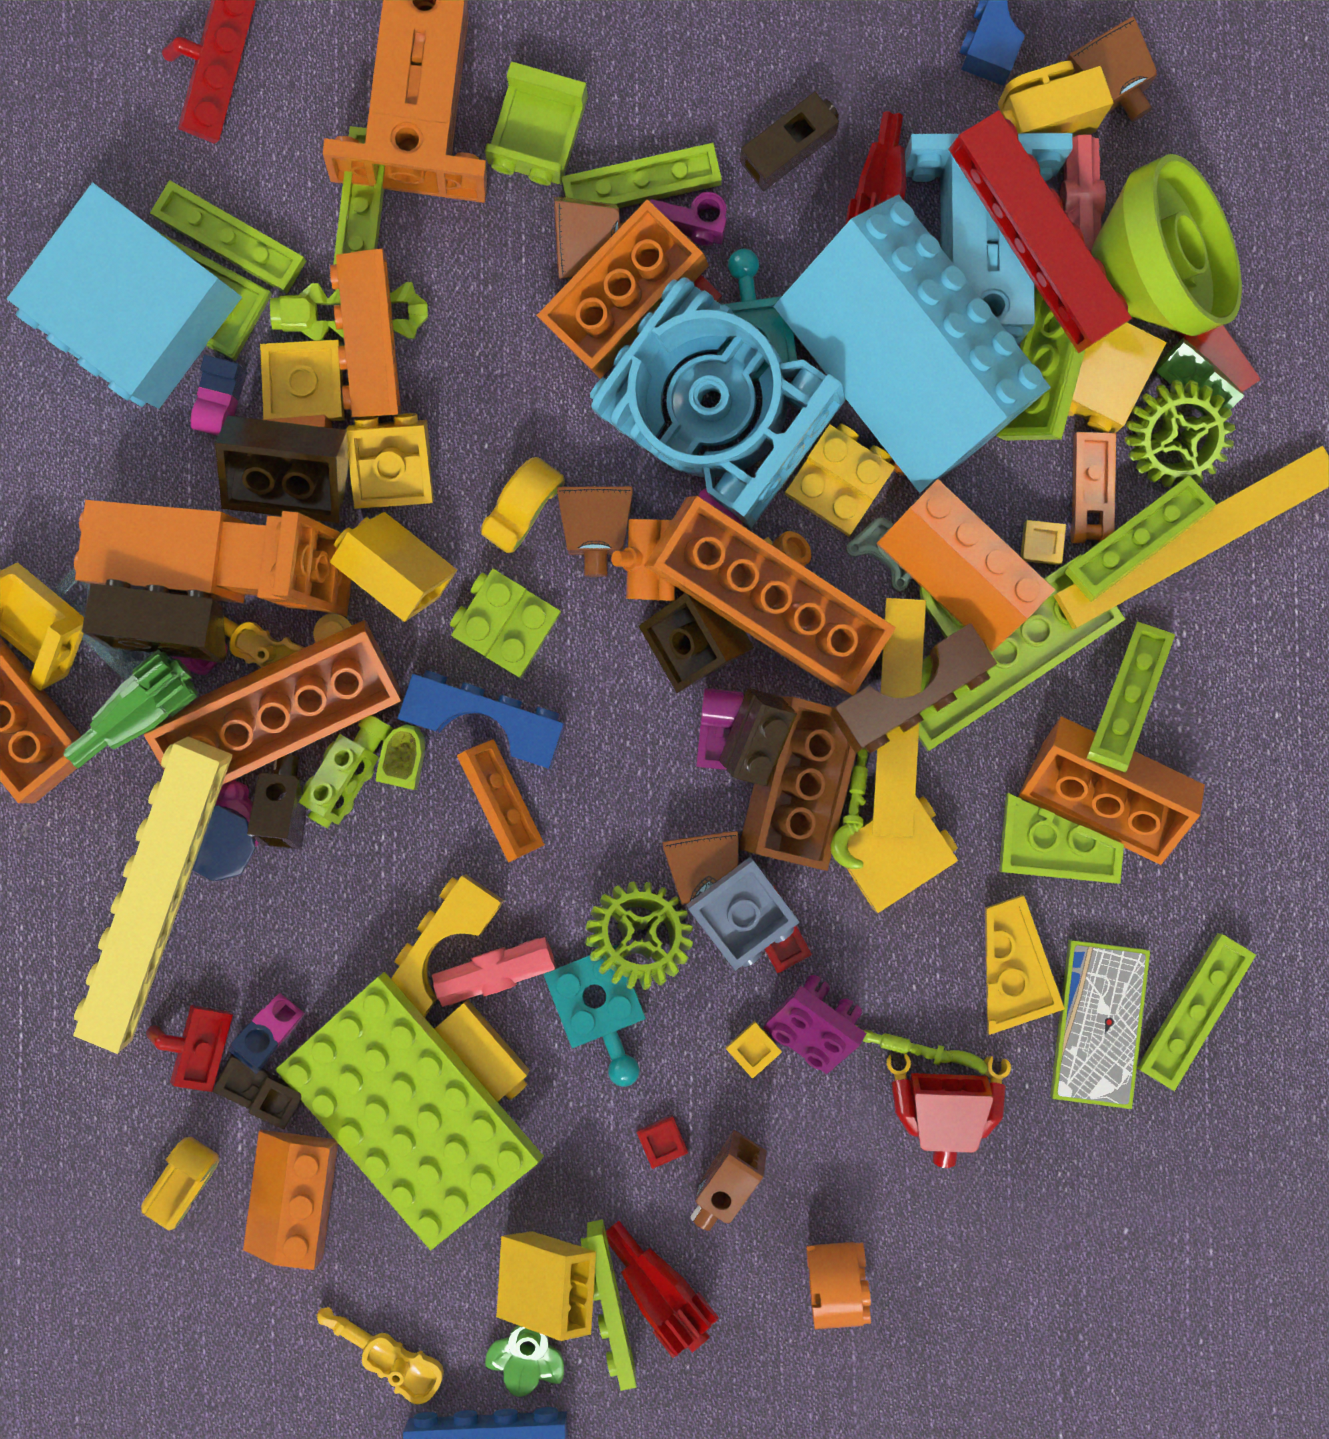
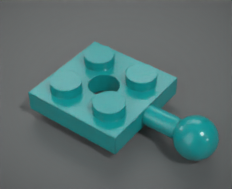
(760, 313)
(589, 1023)

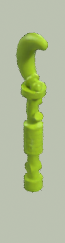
(853, 821)
(904, 1045)

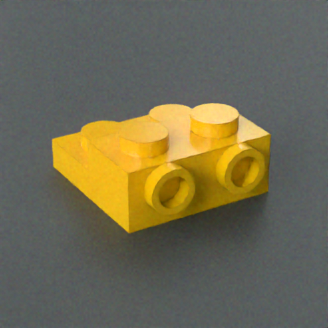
(390, 461)
(840, 478)

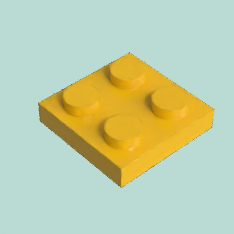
(302, 380)

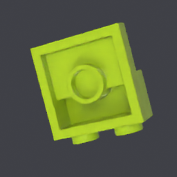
(504, 622)

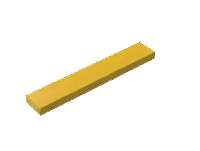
(898, 758)

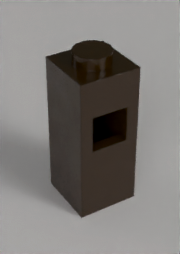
(790, 140)

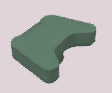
(866, 545)

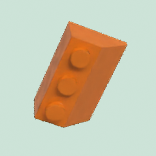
(290, 1199)

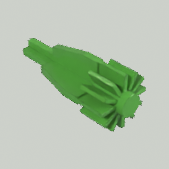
(136, 706)

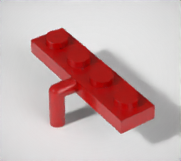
(214, 66)

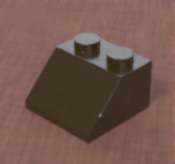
(693, 641)

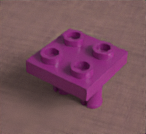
(815, 1028)

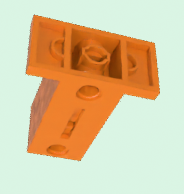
(414, 107)

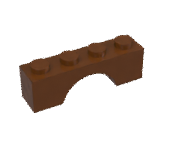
(955, 663)

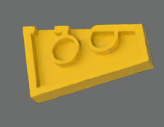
(1016, 968)

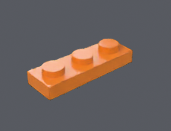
(500, 800)

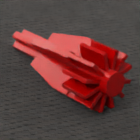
(883, 170)
(662, 1295)

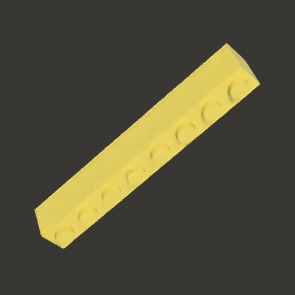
(151, 893)

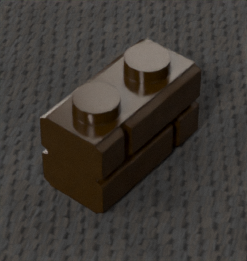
(757, 737)

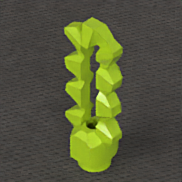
(300, 312)

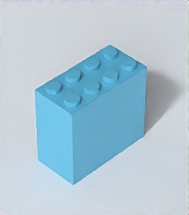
(122, 299)

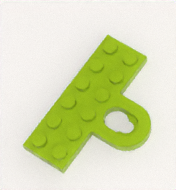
(1022, 658)

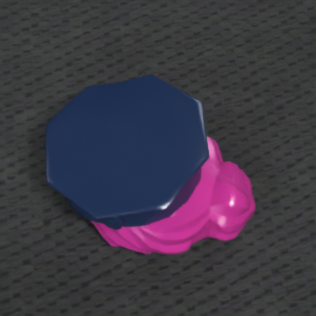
(226, 843)

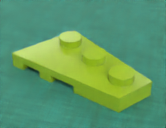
(1052, 846)

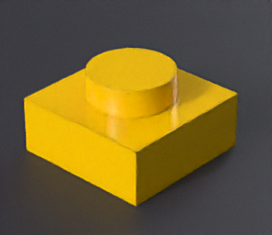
(1043, 542)
(753, 1049)

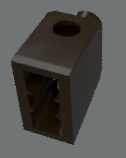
(274, 820)

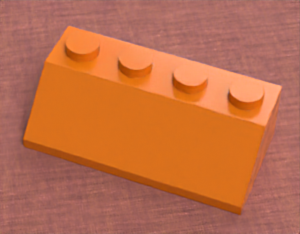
(620, 286)
(368, 333)
(965, 565)
(1142, 808)

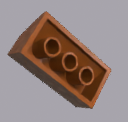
(805, 794)

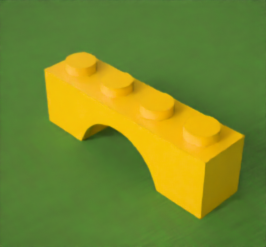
(465, 910)

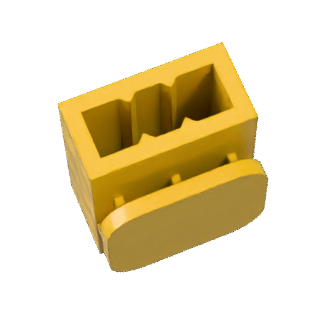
(1057, 100)

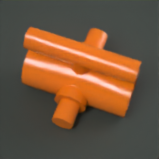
(642, 582)

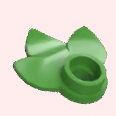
(523, 1363)

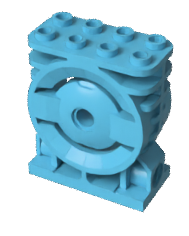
(693, 324)

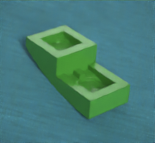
(1188, 363)

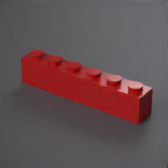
(1039, 231)

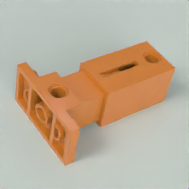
(212, 554)

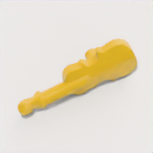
(257, 645)
(411, 1373)

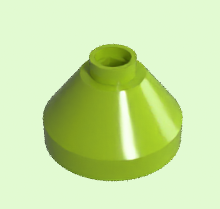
(1171, 249)

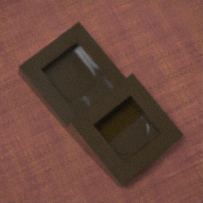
(261, 1093)

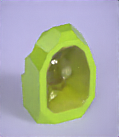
(402, 757)

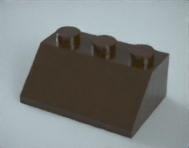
(282, 468)
(155, 620)

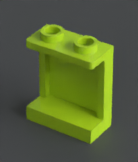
(537, 124)

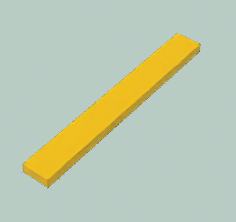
(1219, 527)

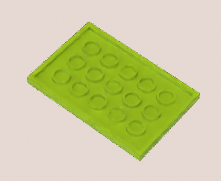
(409, 1112)

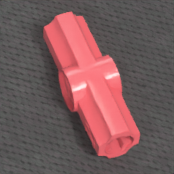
(1082, 190)
(493, 971)

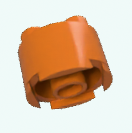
(838, 1285)

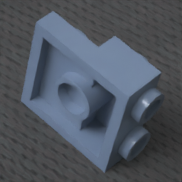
(743, 914)

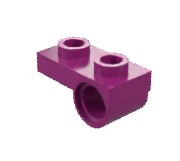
(691, 225)
(717, 719)

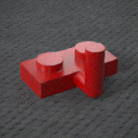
(197, 1049)

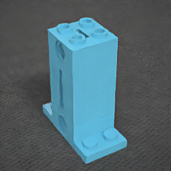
(971, 234)

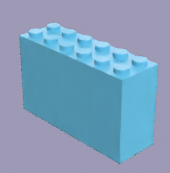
(910, 342)

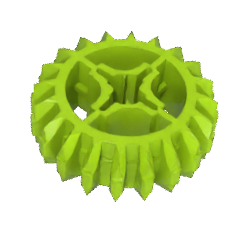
(1165, 404)
(651, 947)

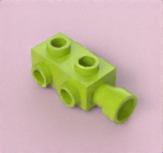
(338, 775)

